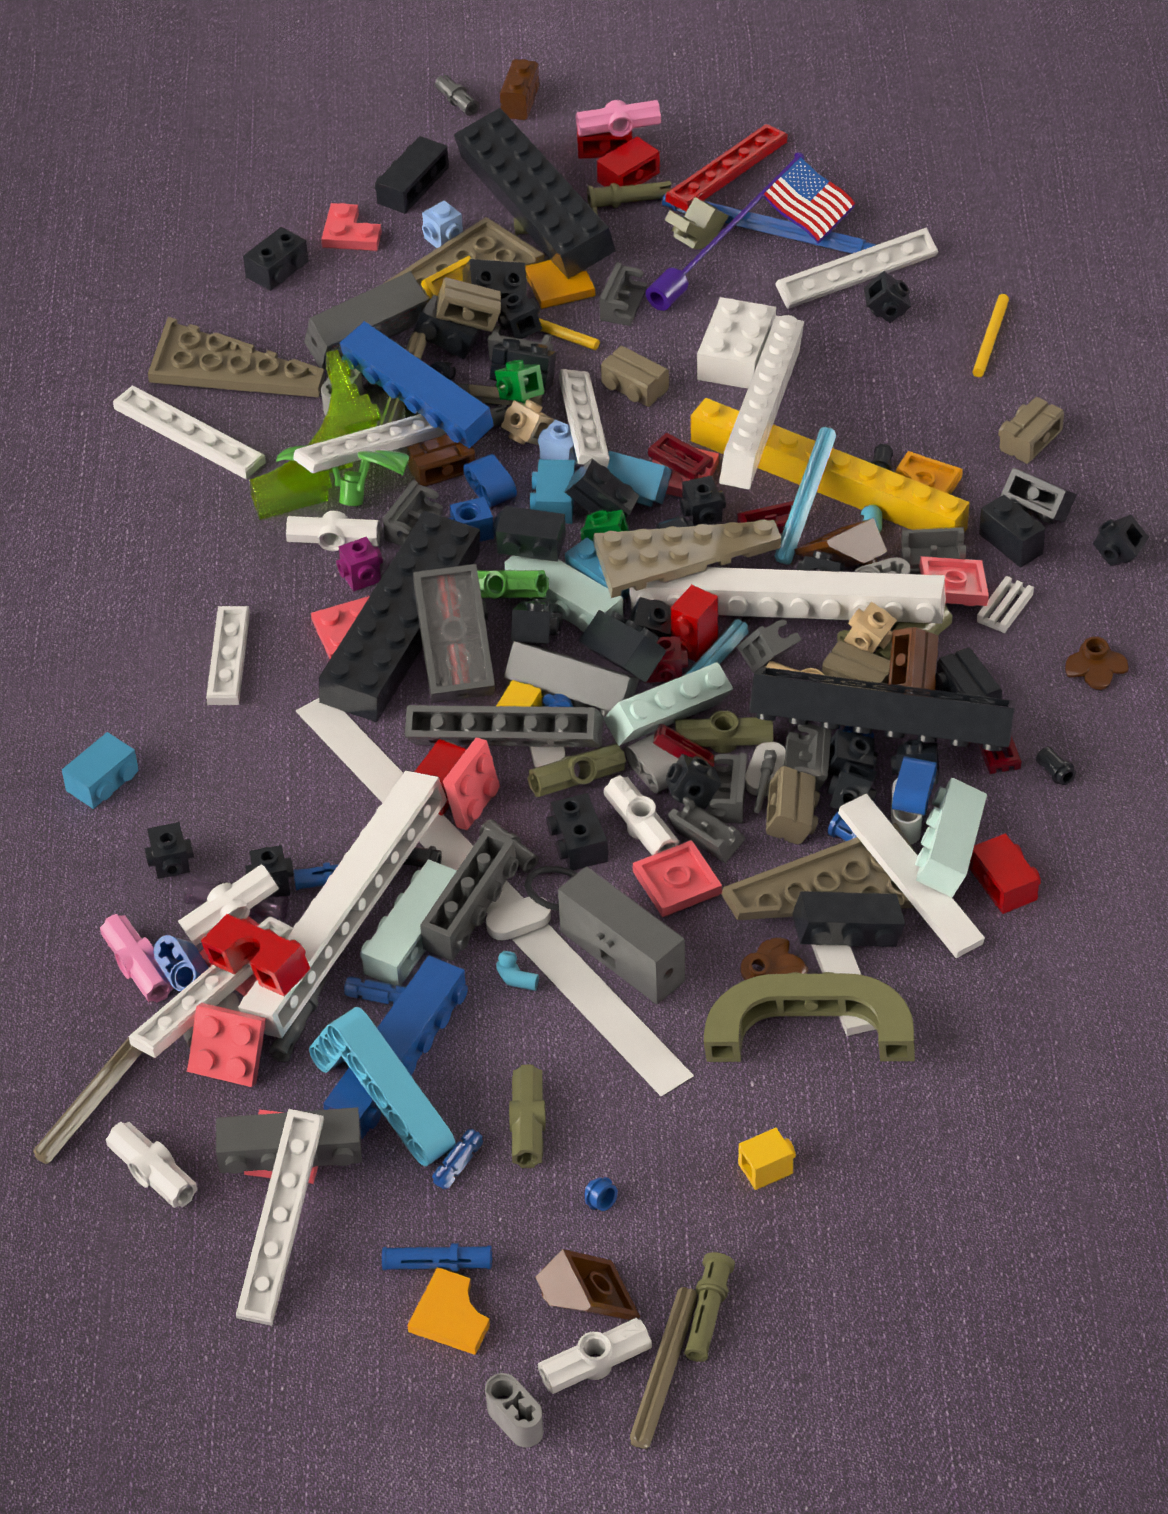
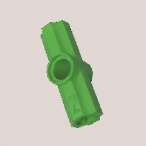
(516, 583)

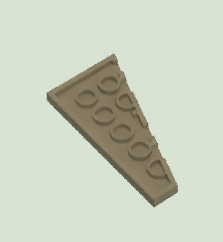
(481, 241)
(221, 362)
(675, 552)
(839, 868)

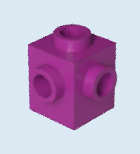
(359, 563)

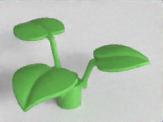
(353, 482)

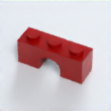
(274, 960)

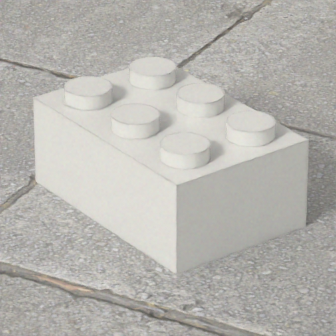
(734, 342)

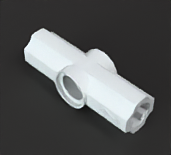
(331, 530)
(640, 815)
(229, 899)
(151, 1164)
(576, 1364)

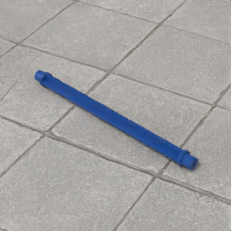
(786, 229)

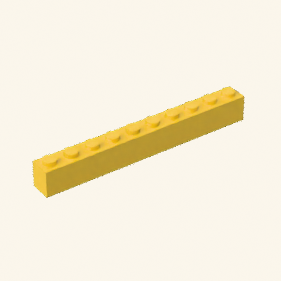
(844, 477)

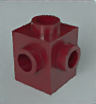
(671, 663)

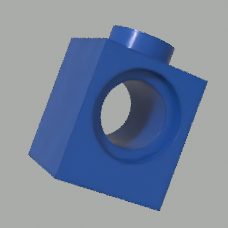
(475, 514)

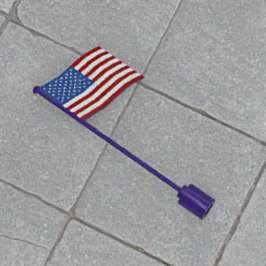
(796, 194)

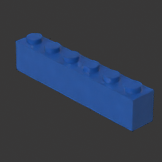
(416, 385)
(408, 1030)

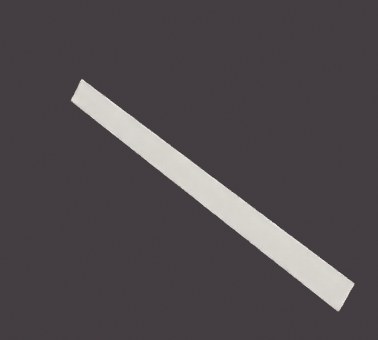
(543, 945)

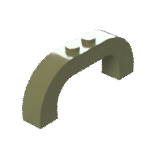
(809, 996)

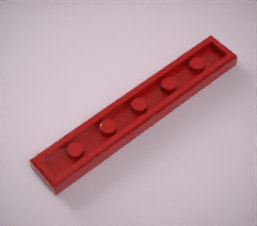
(727, 167)

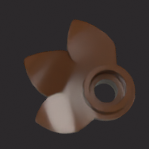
(1096, 663)
(773, 958)

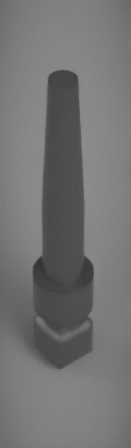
(766, 769)

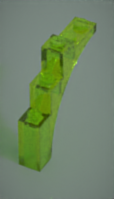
(292, 484)

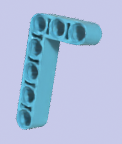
(386, 1080)

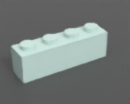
(574, 592)
(668, 703)
(950, 836)
(398, 938)

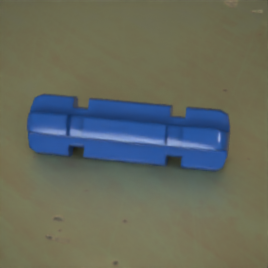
(372, 990)
(457, 1159)

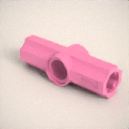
(618, 118)
(135, 958)

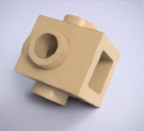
(525, 421)
(870, 628)

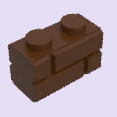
(520, 88)
(438, 460)
(913, 658)

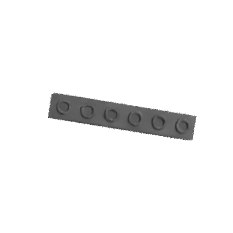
(505, 725)

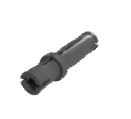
(283, 1047)

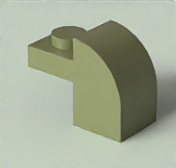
(698, 225)

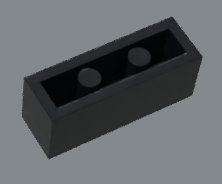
(412, 174)
(623, 644)
(848, 919)

